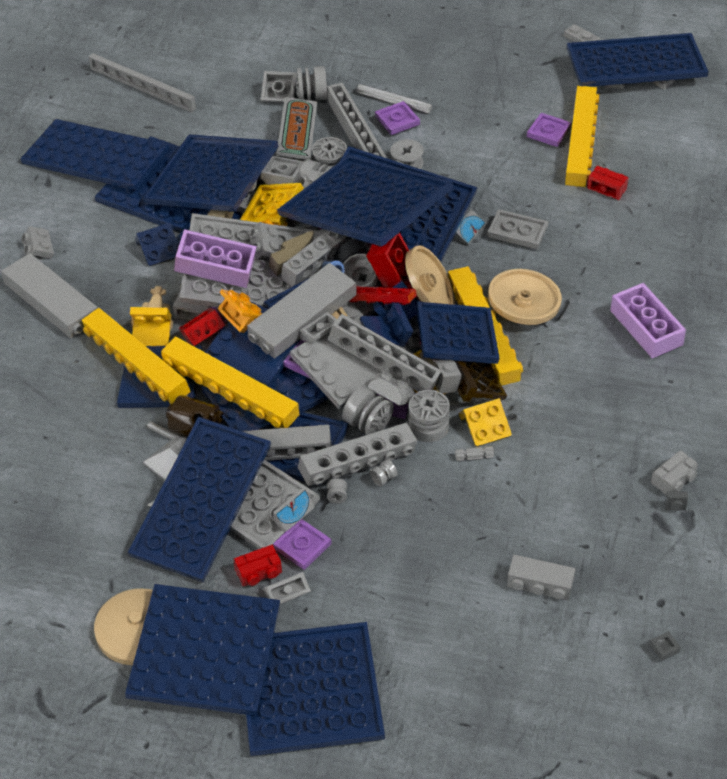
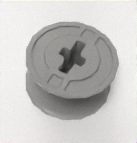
(408, 152)

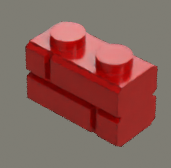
(607, 182)
(258, 566)

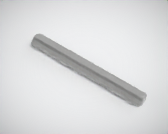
(393, 98)

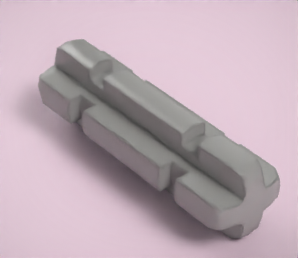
(474, 453)

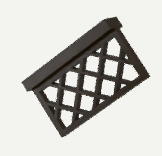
(468, 385)

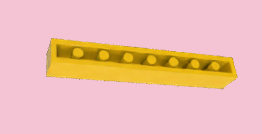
(581, 138)
(469, 293)
(135, 356)
(230, 383)

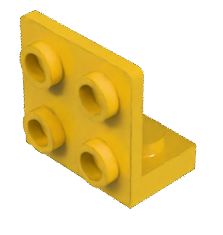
(151, 325)
(486, 422)

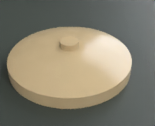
(428, 276)
(524, 296)
(121, 624)

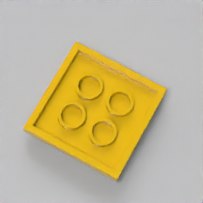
(268, 200)

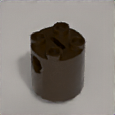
(186, 410)

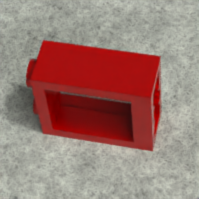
(195, 329)

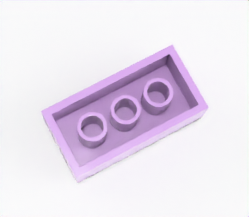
(215, 258)
(648, 320)

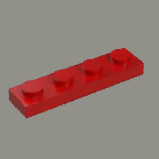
(385, 295)

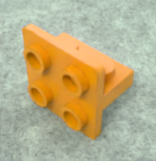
(238, 309)

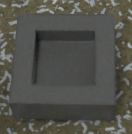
(676, 500)
(665, 646)

